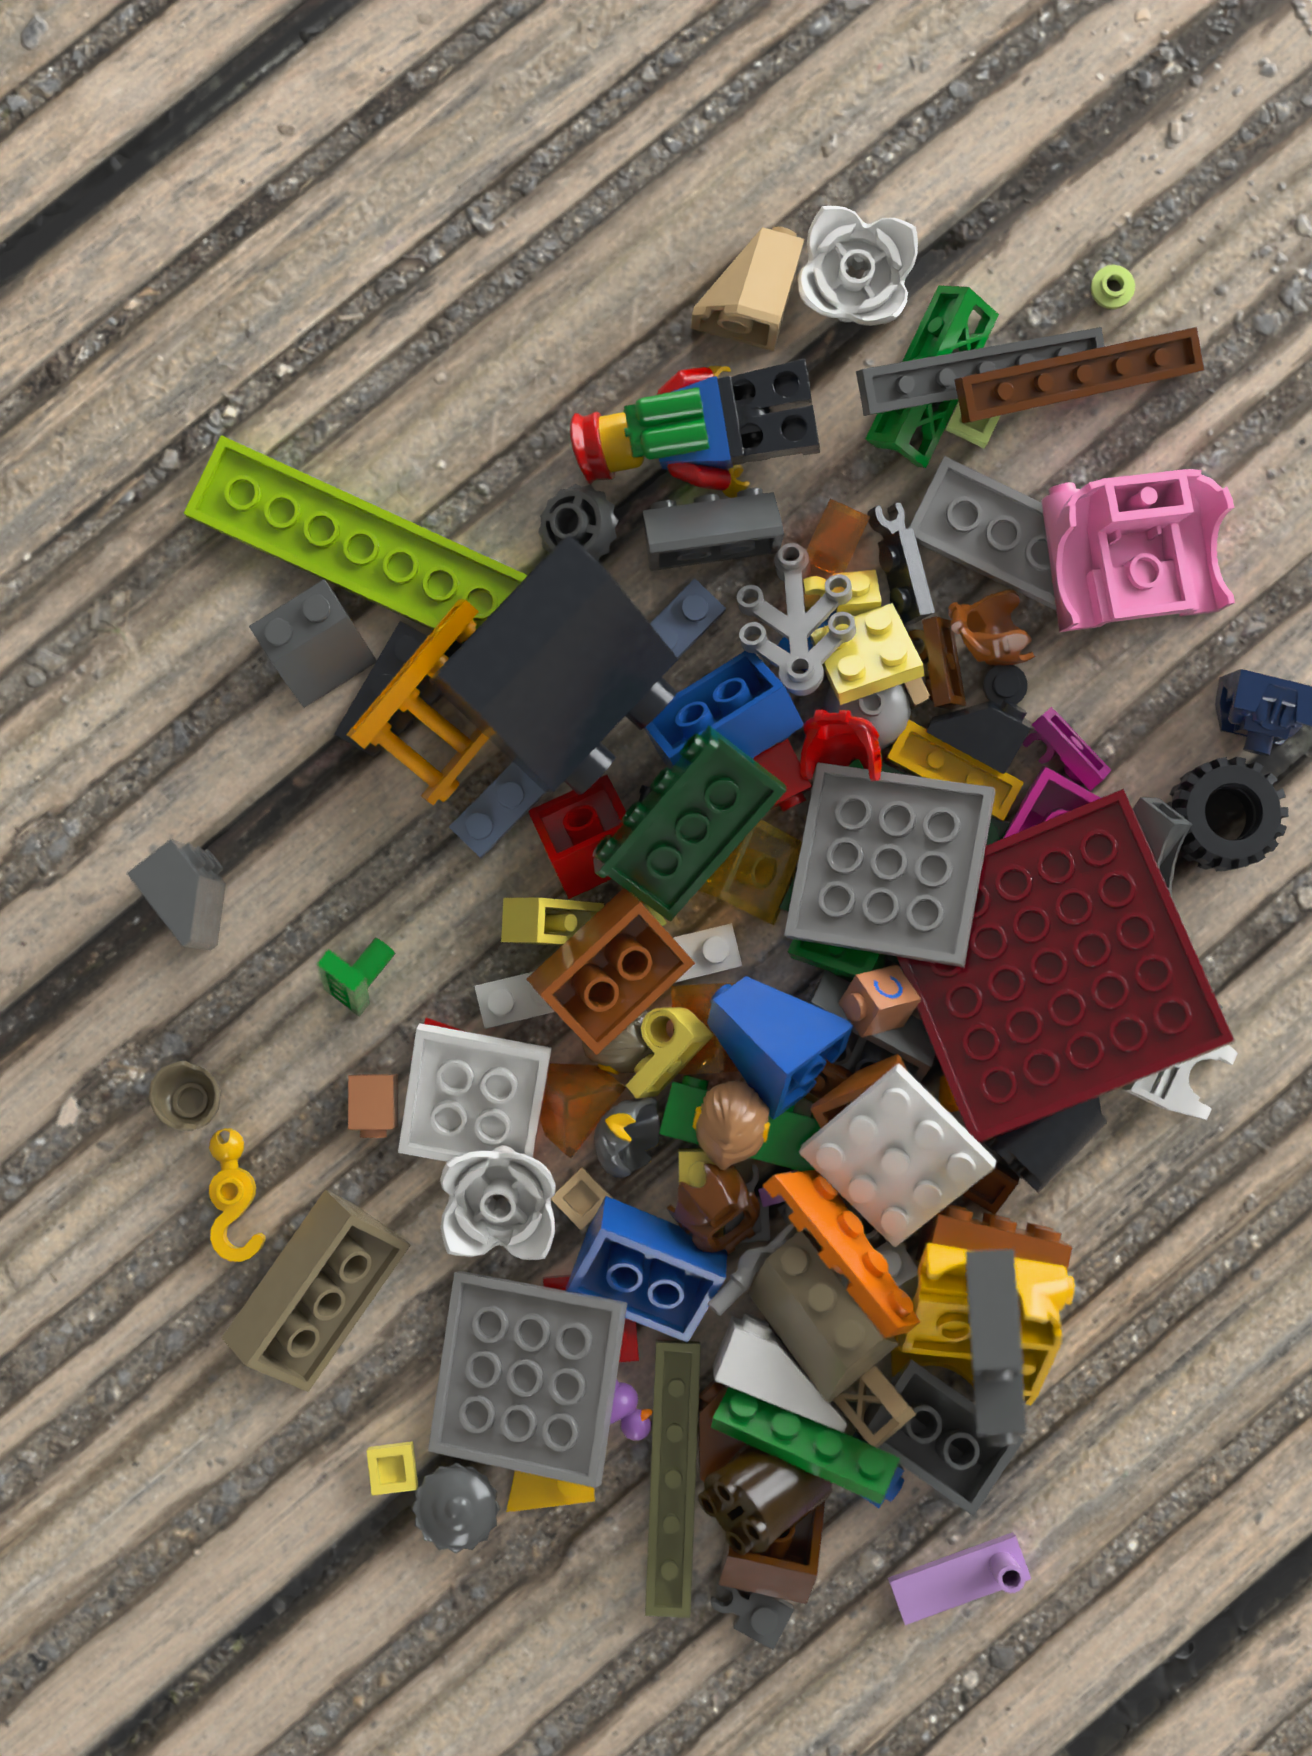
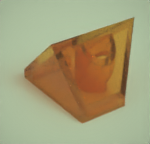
(575, 1103)

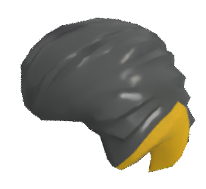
(626, 1135)

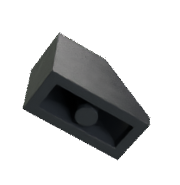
(984, 732)

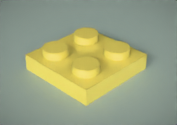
(875, 657)

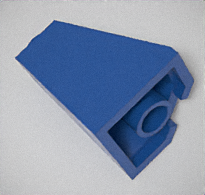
(776, 1040)

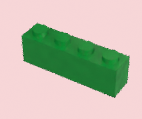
(784, 1134)

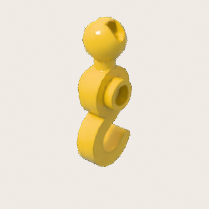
(232, 1193)

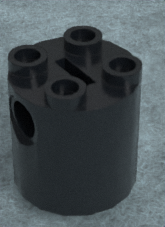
(1047, 1145)

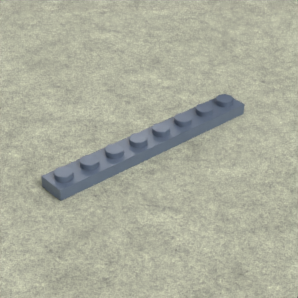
(514, 791)

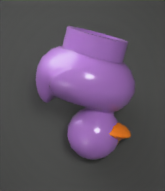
(634, 1422)

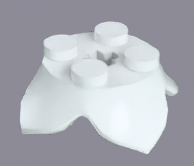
(881, 248)
(478, 1222)

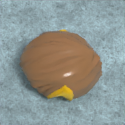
(731, 1123)

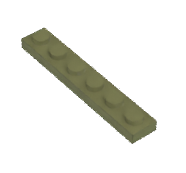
(673, 1479)

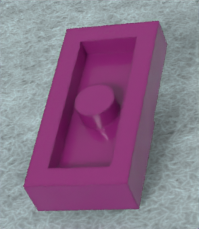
(1080, 760)

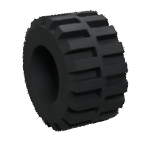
(1261, 809)

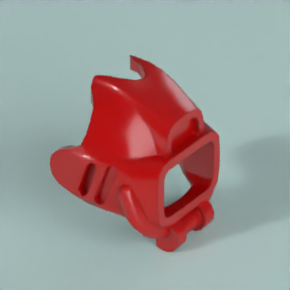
(839, 741)

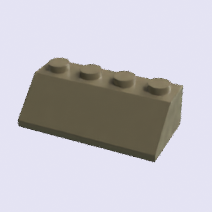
(315, 1292)

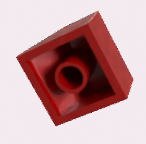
(573, 828)

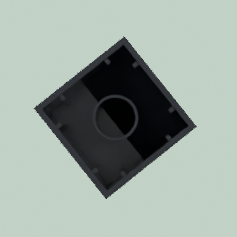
(560, 670)

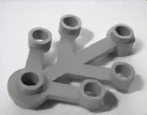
(797, 625)

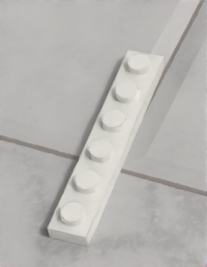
(517, 1000)

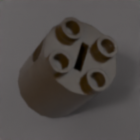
(760, 1498)

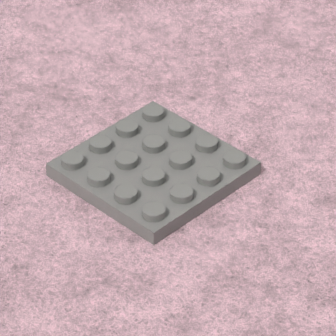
(890, 864)
(528, 1378)

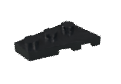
(395, 654)

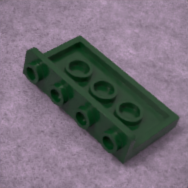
(688, 823)

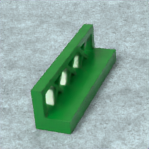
(938, 334)

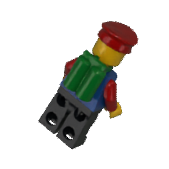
(703, 426)

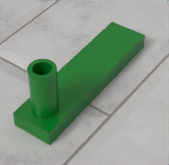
(351, 983)

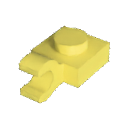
(864, 592)

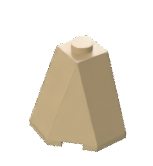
(753, 291)

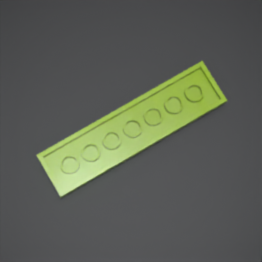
(344, 538)

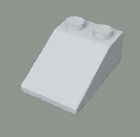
(762, 1366)

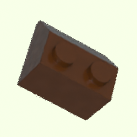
(785, 1568)

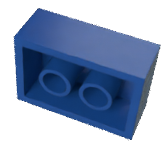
(737, 700)

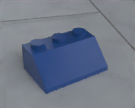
(648, 1266)

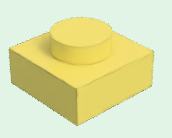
(392, 1468)

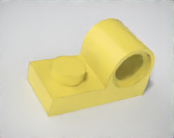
(669, 1054)

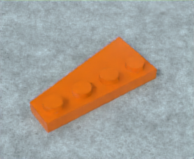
(846, 1248)

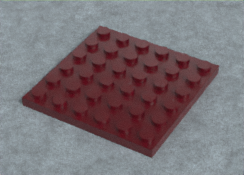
(1067, 975)

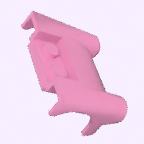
(1136, 547)

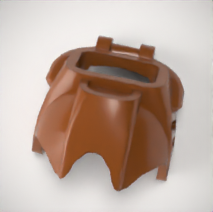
(991, 630)

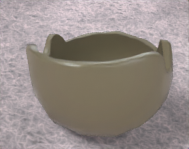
(184, 1096)

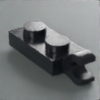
(902, 564)

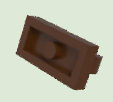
(942, 659)

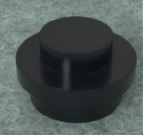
(1005, 683)

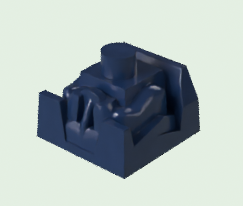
(1262, 708)

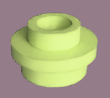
(1106, 297)

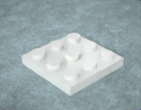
(472, 1094)
(897, 1155)

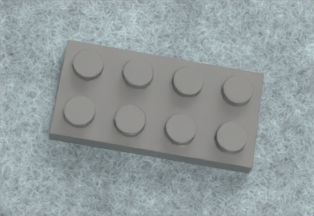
(986, 529)

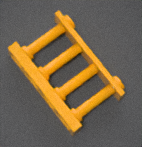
(402, 694)

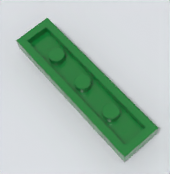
(806, 1444)

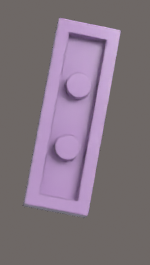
(960, 1578)

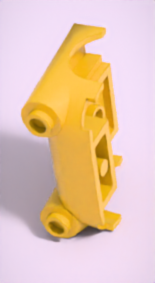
(944, 1316)

